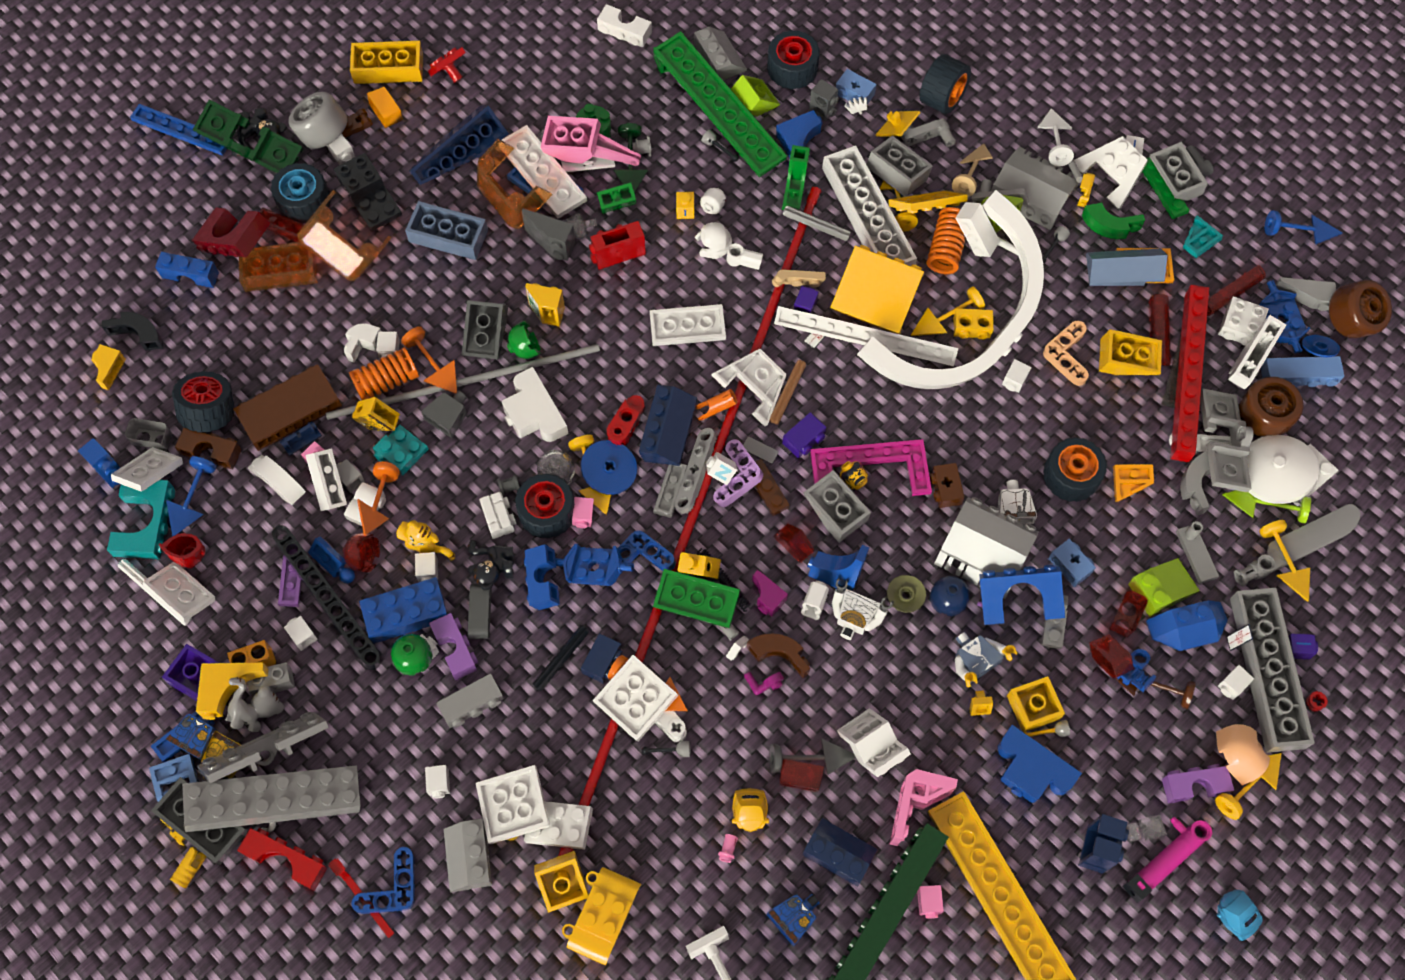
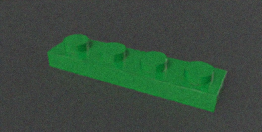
(1174, 206)

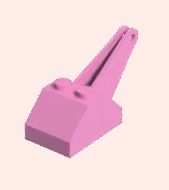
(579, 140)

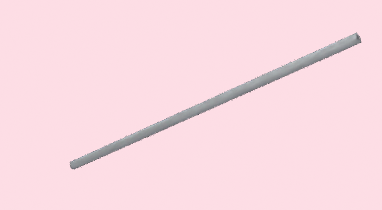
(475, 378)

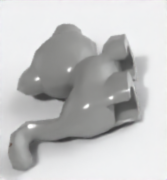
(263, 705)

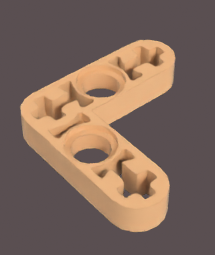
(1061, 349)

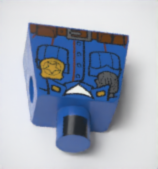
(192, 735)
(794, 917)

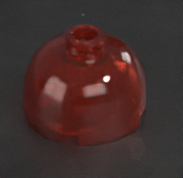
(361, 551)

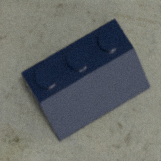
(839, 852)

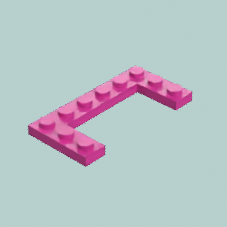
(910, 451)

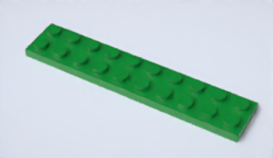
(720, 104)

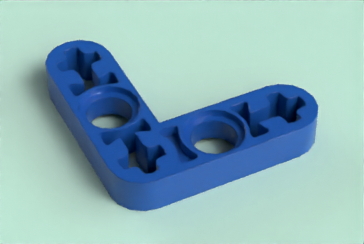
(637, 548)
(394, 895)

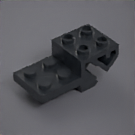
(367, 192)

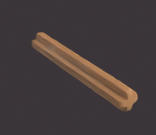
(787, 392)

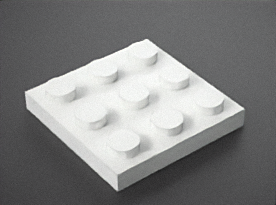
(635, 698)
(512, 804)

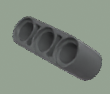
(479, 612)

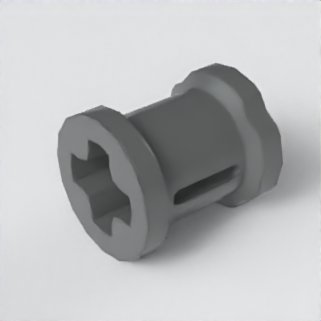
(508, 484)

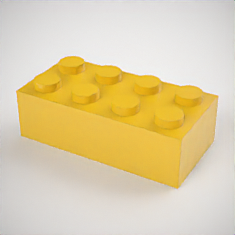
(386, 62)

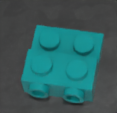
(400, 449)

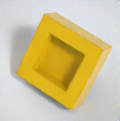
(981, 704)

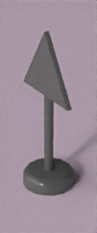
(833, 755)

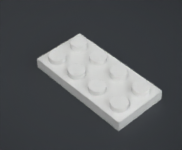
(687, 325)

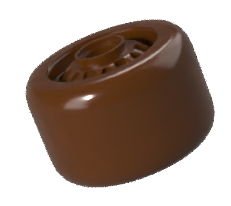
(1360, 309)
(1271, 406)

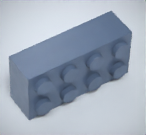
(446, 230)

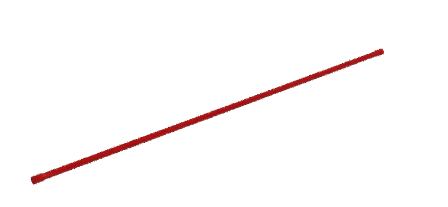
(693, 515)

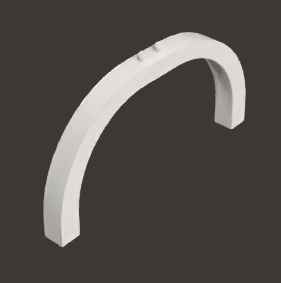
(1031, 260)

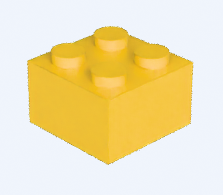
(1035, 704)
(561, 881)

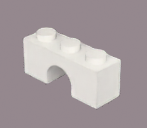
(635, 32)

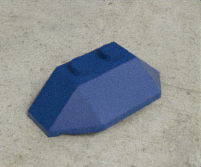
(1189, 625)

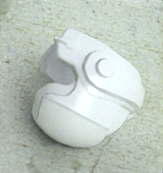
(716, 238)

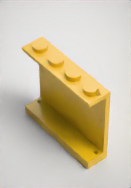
(877, 289)

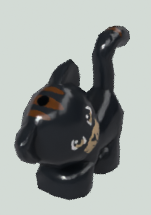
(258, 121)
(488, 571)

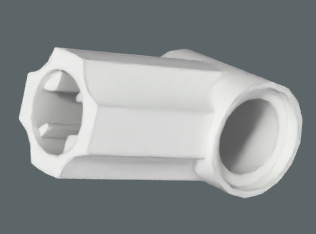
(745, 257)

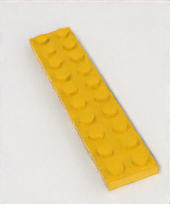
(999, 891)

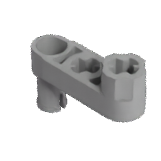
(927, 131)

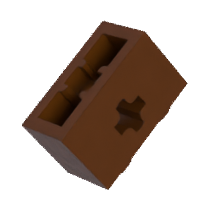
(943, 477)

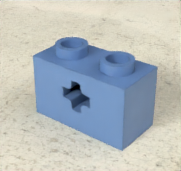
(855, 86)
(1063, 558)

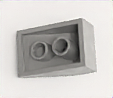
(837, 506)

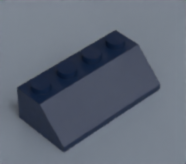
(667, 426)

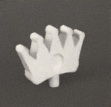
(857, 106)

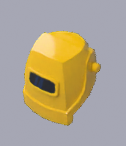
(750, 809)

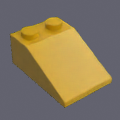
(1129, 354)

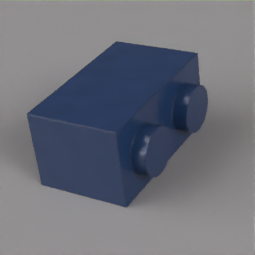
(601, 658)

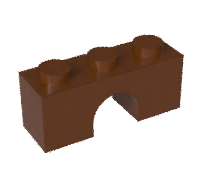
(193, 443)

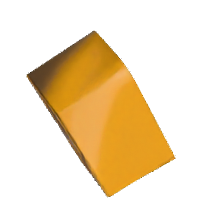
(384, 107)
(247, 652)

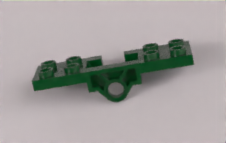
(271, 150)

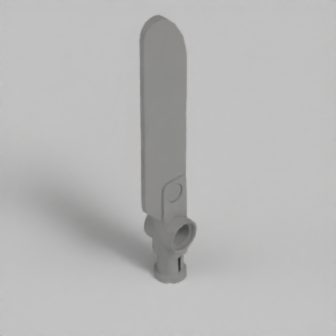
(1302, 543)

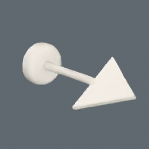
(1060, 154)

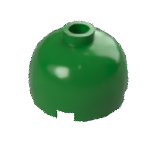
(523, 342)
(411, 654)

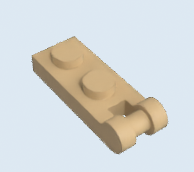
(798, 278)

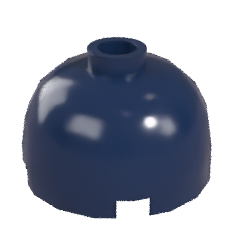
(950, 595)

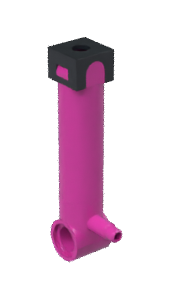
(1168, 859)

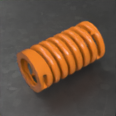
(946, 243)
(382, 371)

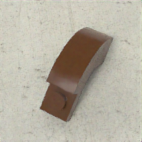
(781, 646)

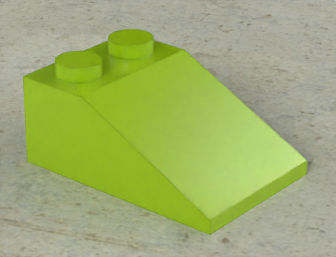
(1164, 586)

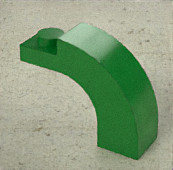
(796, 177)

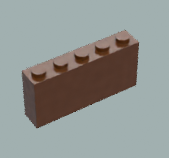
(287, 407)

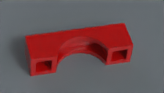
(304, 869)

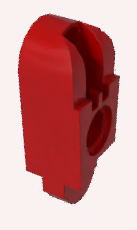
(630, 408)

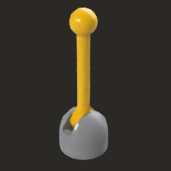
(1061, 729)

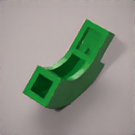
(1110, 226)

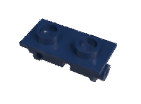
(300, 438)

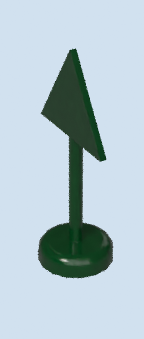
(635, 177)

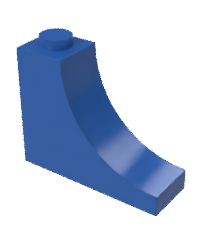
(798, 130)
(830, 567)

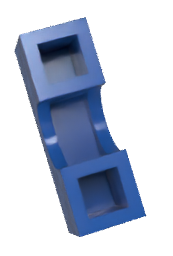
(174, 266)
(100, 460)
(537, 563)

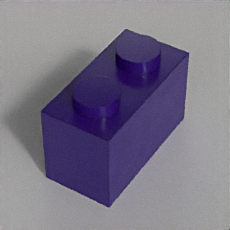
(804, 435)

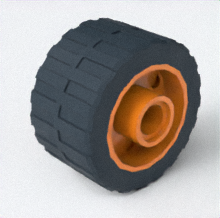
(945, 83)
(1074, 469)

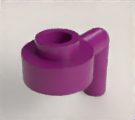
(773, 682)

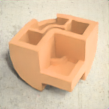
(1242, 752)

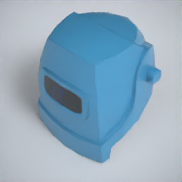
(1239, 914)

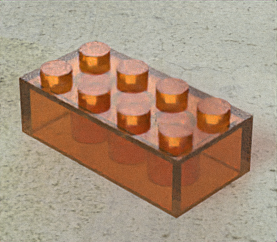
(278, 267)

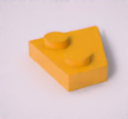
(1131, 479)

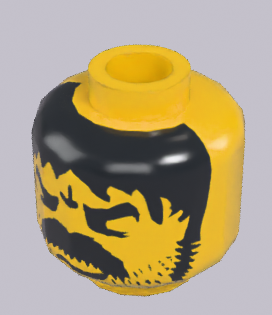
(853, 475)

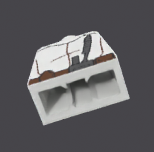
(1017, 503)

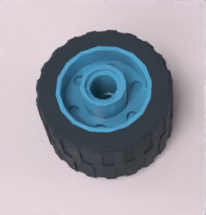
(299, 191)

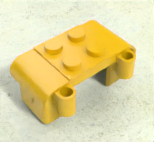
(602, 915)

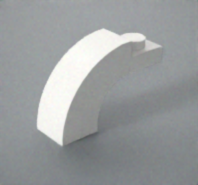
(277, 478)

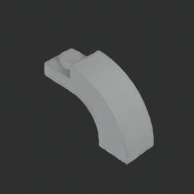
(1191, 483)

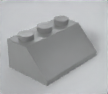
(718, 52)
(1179, 172)
(467, 855)

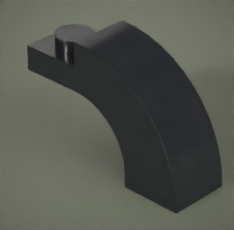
(134, 324)

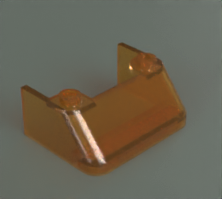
(507, 206)
(333, 248)

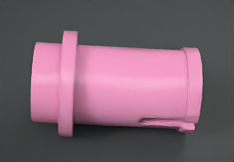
(728, 847)

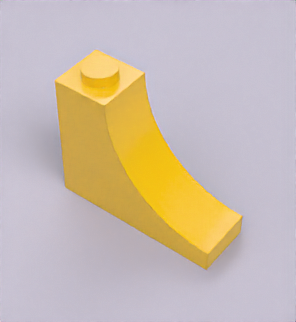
(215, 687)

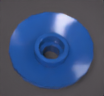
(1320, 346)

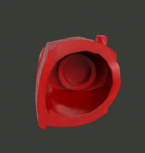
(184, 550)

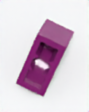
(771, 595)

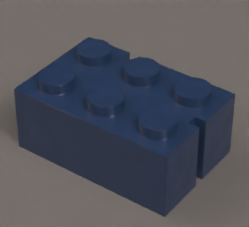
(1103, 843)

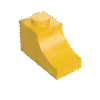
(109, 363)

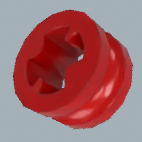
(1313, 705)

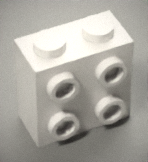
(1242, 320)

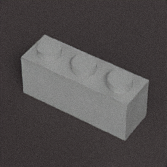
(470, 701)

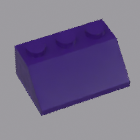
(185, 671)

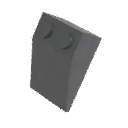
(552, 234)
(484, 329)

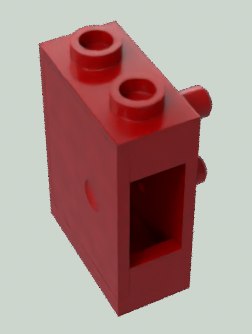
(617, 245)

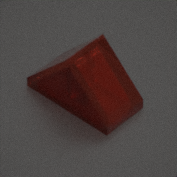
(795, 542)

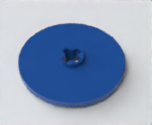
(609, 481)

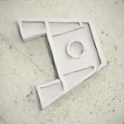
(1120, 162)
(760, 376)

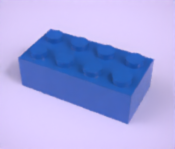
(403, 610)

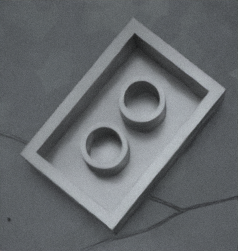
(899, 166)

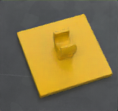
(897, 123)

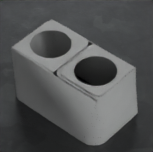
(137, 426)

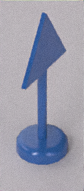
(1321, 229)
(182, 516)

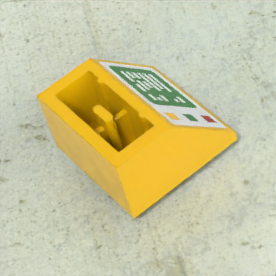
(546, 303)

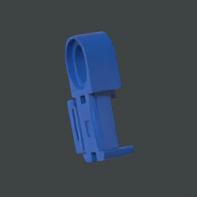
(1137, 675)

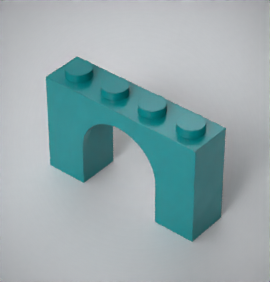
(145, 542)

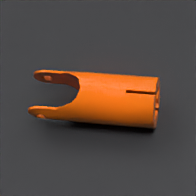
(718, 403)

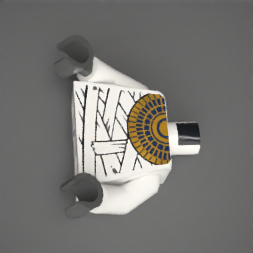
(856, 611)

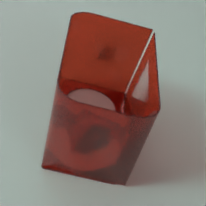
(1140, 603)
(1111, 656)
(801, 775)

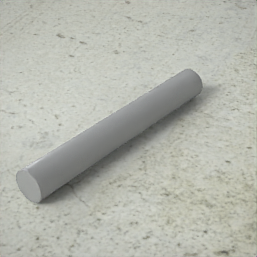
(1075, 171)

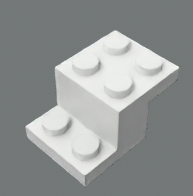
(873, 742)

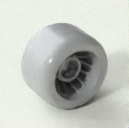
(318, 120)

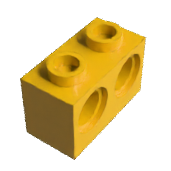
(972, 319)

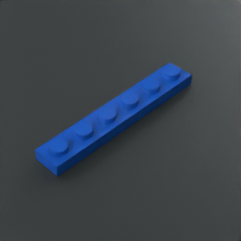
(173, 127)

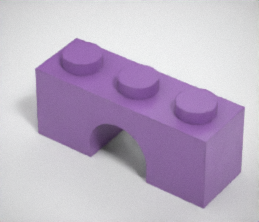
(447, 631)
(1214, 779)

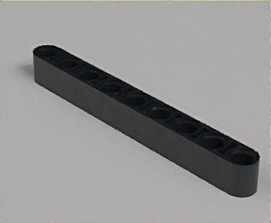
(329, 605)

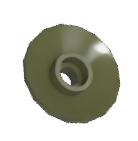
(910, 586)

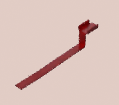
(338, 868)

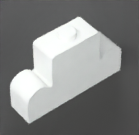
(1256, 352)
(533, 409)

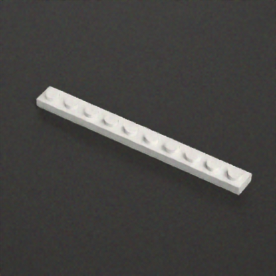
(861, 334)

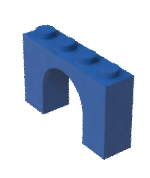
(1046, 580)

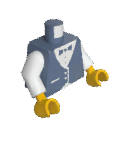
(979, 657)

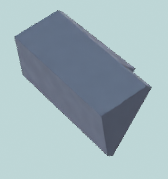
(1126, 267)

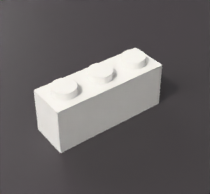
(977, 229)
(326, 479)

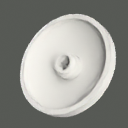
(1281, 469)

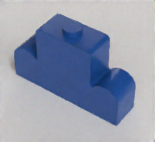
(1033, 767)

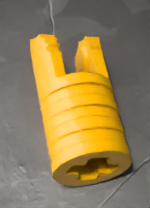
(188, 867)

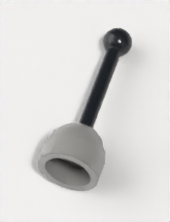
(710, 138)
(1060, 234)
(683, 749)

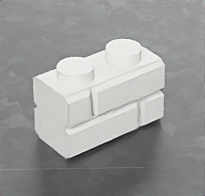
(497, 515)

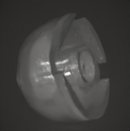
(557, 463)

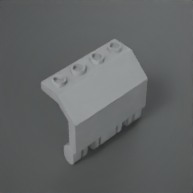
(1044, 186)
(986, 541)

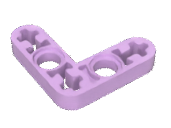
(746, 471)

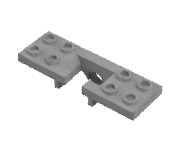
(1226, 462)
(249, 753)

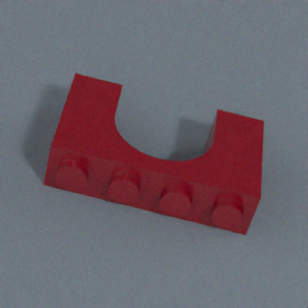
(215, 234)

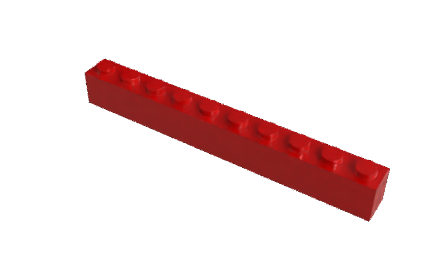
(1189, 374)

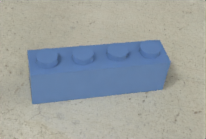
(1305, 370)

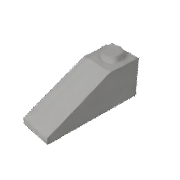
(1309, 292)

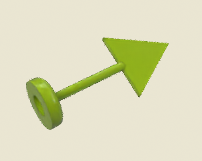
(1247, 502)

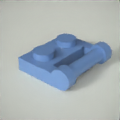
(170, 772)

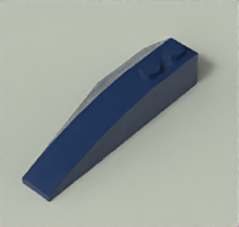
(461, 145)

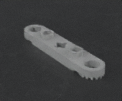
(692, 481)

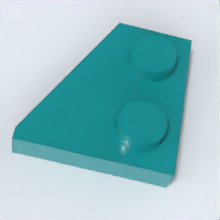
(1201, 237)

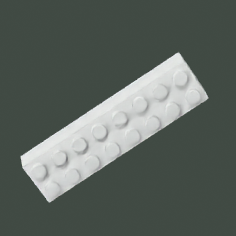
(866, 205)

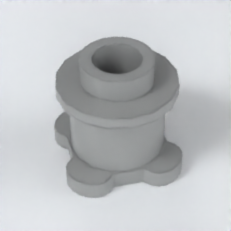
(642, 146)

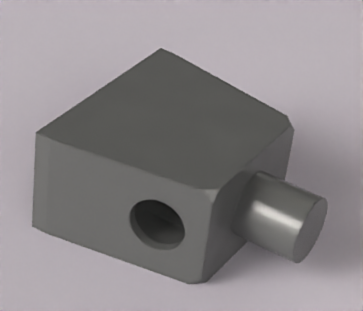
(446, 413)

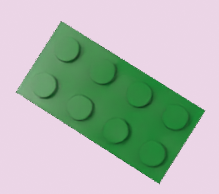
(696, 598)

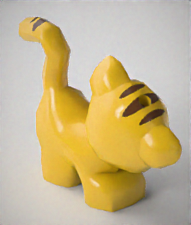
(421, 538)

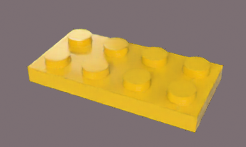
(927, 201)

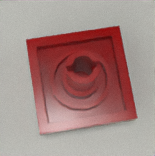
(448, 64)

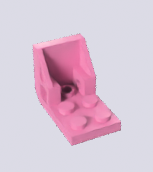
(930, 790)

